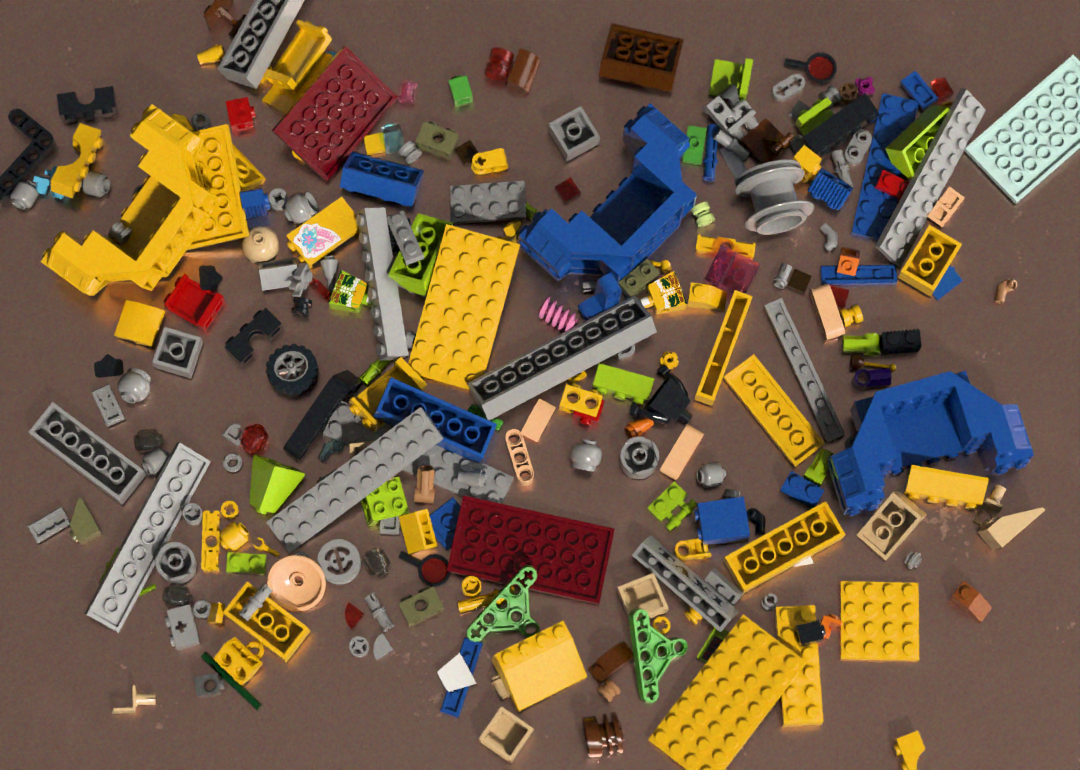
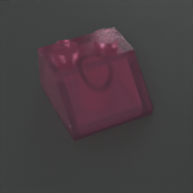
(732, 270)

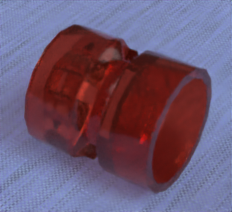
(499, 62)

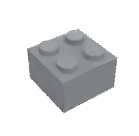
(573, 133)
(177, 352)

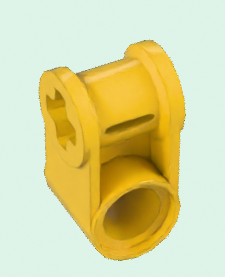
(491, 160)
(695, 550)

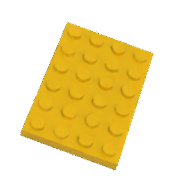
(220, 178)

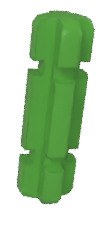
(475, 410)

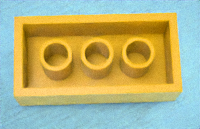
(269, 624)

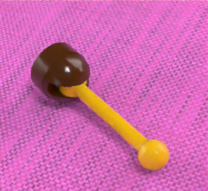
(858, 362)

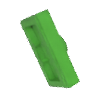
(696, 139)

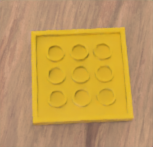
(879, 621)

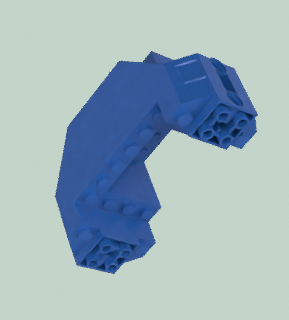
(631, 219)
(921, 426)

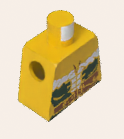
(665, 295)

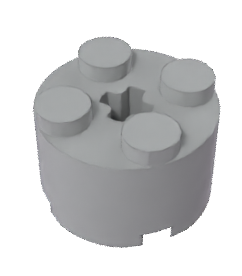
(644, 448)
(184, 570)

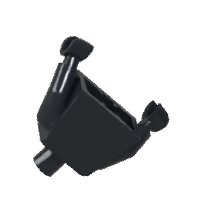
(667, 402)

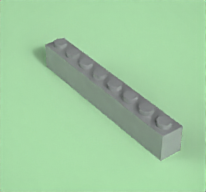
(381, 288)

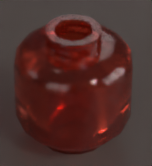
(254, 438)

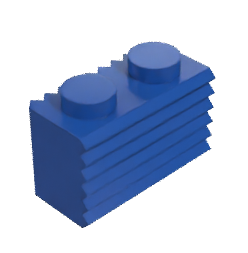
(830, 189)
(255, 203)
(802, 490)

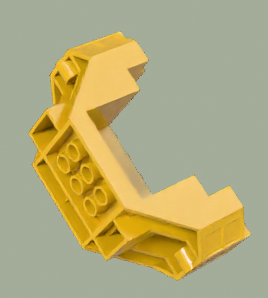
(162, 215)

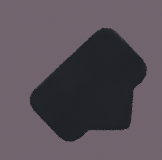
(208, 277)
(108, 367)

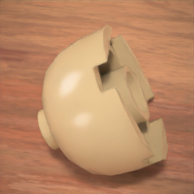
(261, 244)

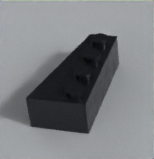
(841, 125)

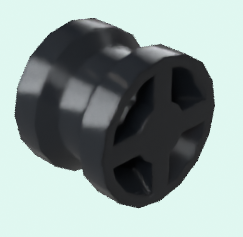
(301, 306)

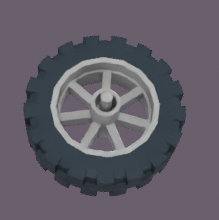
(292, 353)

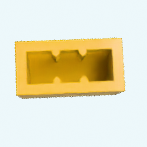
(417, 531)

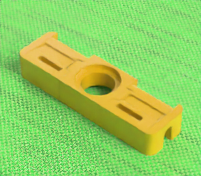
(711, 246)
(210, 554)

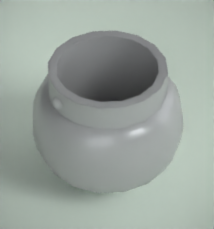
(300, 207)
(134, 385)
(585, 455)

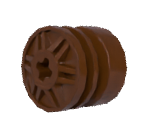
(603, 735)

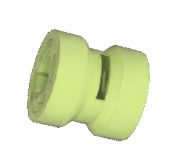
(702, 214)

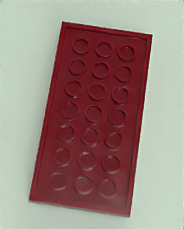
(500, 539)

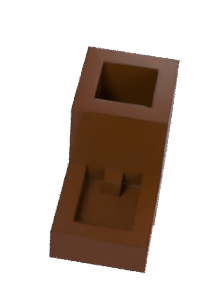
(611, 662)

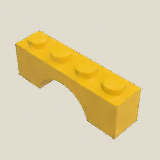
(68, 178)
(909, 749)

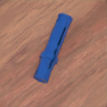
(710, 154)

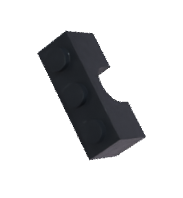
(102, 105)
(263, 324)

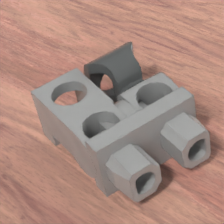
(731, 119)

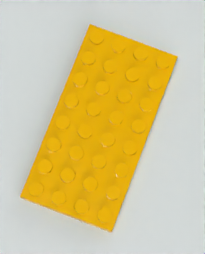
(463, 306)
(727, 699)

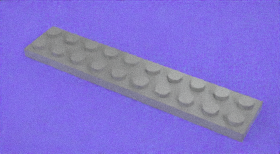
(930, 177)
(349, 428)
(355, 480)
(146, 537)

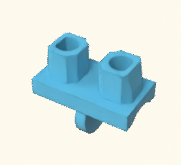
(43, 182)

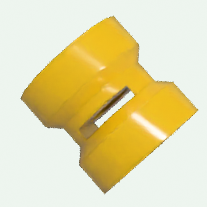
(851, 315)
(473, 584)

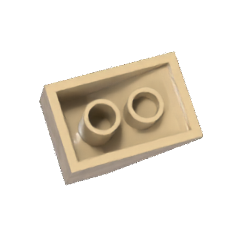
(891, 524)
(1001, 530)

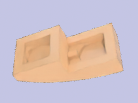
(945, 207)
(538, 420)

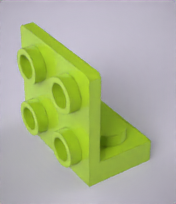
(730, 73)
(385, 502)

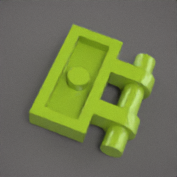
(667, 502)

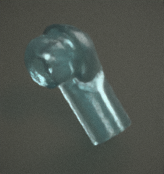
(330, 447)

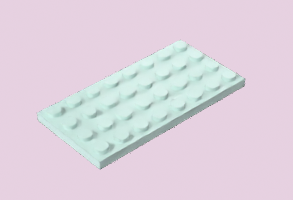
(1033, 134)

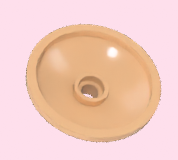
(289, 591)

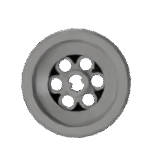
(773, 196)

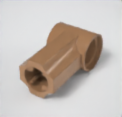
(425, 484)

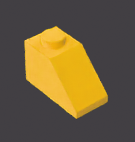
(706, 297)

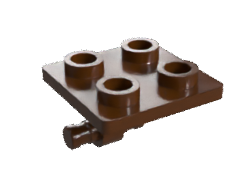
(218, 11)
(766, 141)

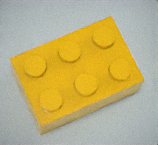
(929, 260)

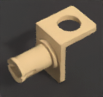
(992, 504)
(137, 699)

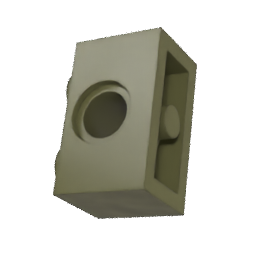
(443, 148)
(639, 279)
(412, 614)

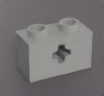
(184, 616)

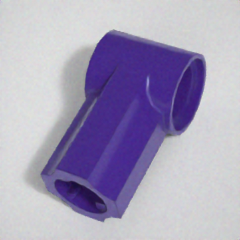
(873, 378)

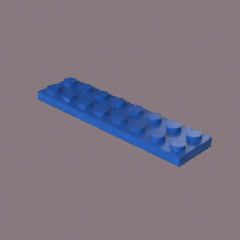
(874, 206)

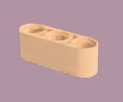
(827, 311)
(519, 448)
(681, 452)

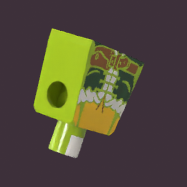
(349, 293)

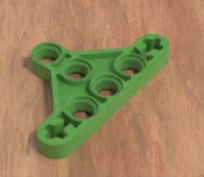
(502, 616)
(653, 662)

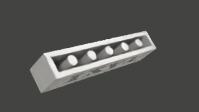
(685, 583)

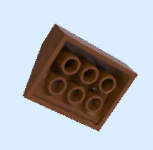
(641, 57)

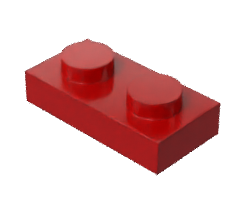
(891, 184)

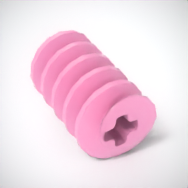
(557, 316)

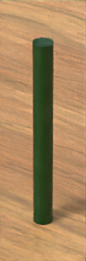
(229, 679)

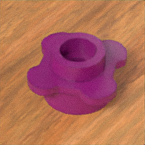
(868, 82)

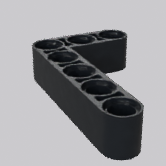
(23, 159)
(337, 388)

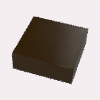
(466, 152)
(799, 281)

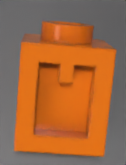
(848, 261)
(830, 620)

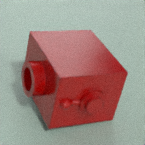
(240, 114)

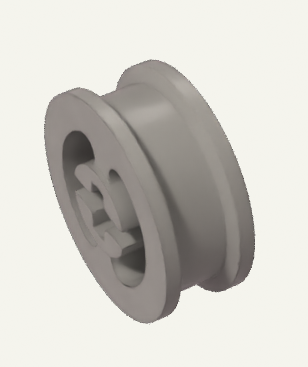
(353, 558)

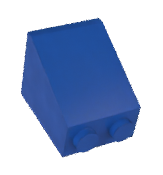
(722, 521)

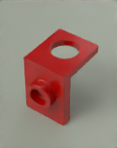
(588, 419)

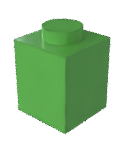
(460, 90)

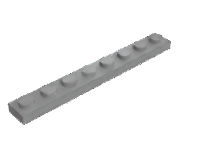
(804, 370)

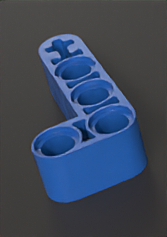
(606, 296)

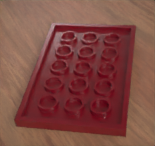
(334, 113)

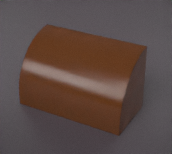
(523, 71)

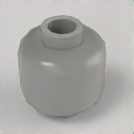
(95, 184)
(24, 195)
(154, 461)
(710, 474)

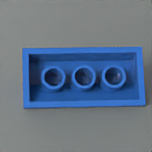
(381, 178)

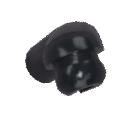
(758, 519)

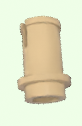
(500, 687)

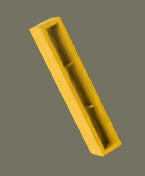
(723, 348)

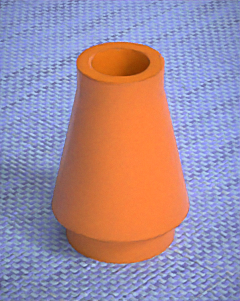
(638, 427)

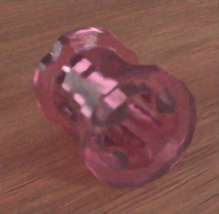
(407, 92)

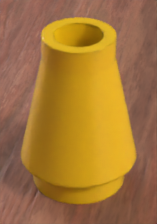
(212, 54)

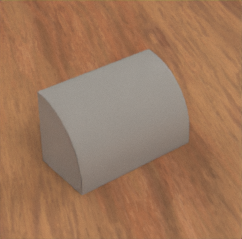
(277, 273)

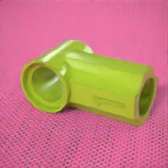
(867, 344)
(819, 467)

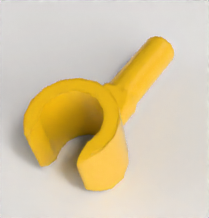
(665, 265)
(266, 548)

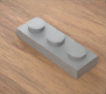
(405, 237)

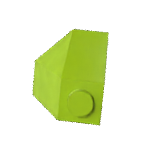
(271, 483)

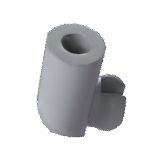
(832, 237)

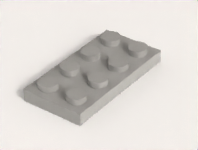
(488, 202)

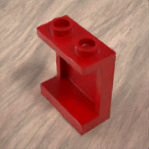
(193, 303)

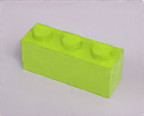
(623, 384)

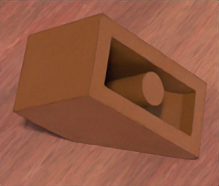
(970, 601)

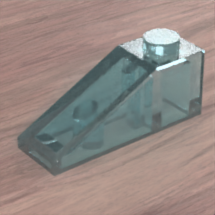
(392, 137)

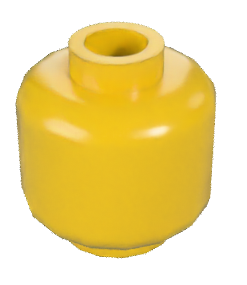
(234, 536)

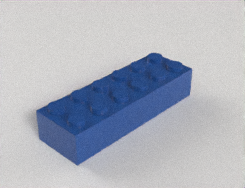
(462, 430)

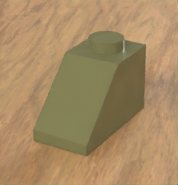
(82, 524)

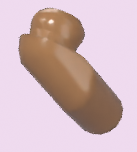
(1003, 288)

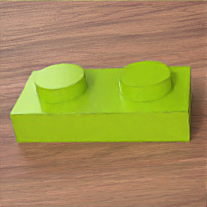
(246, 563)

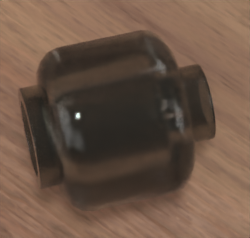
(147, 440)
(375, 562)
(176, 595)

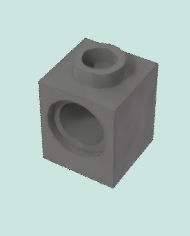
(200, 682)

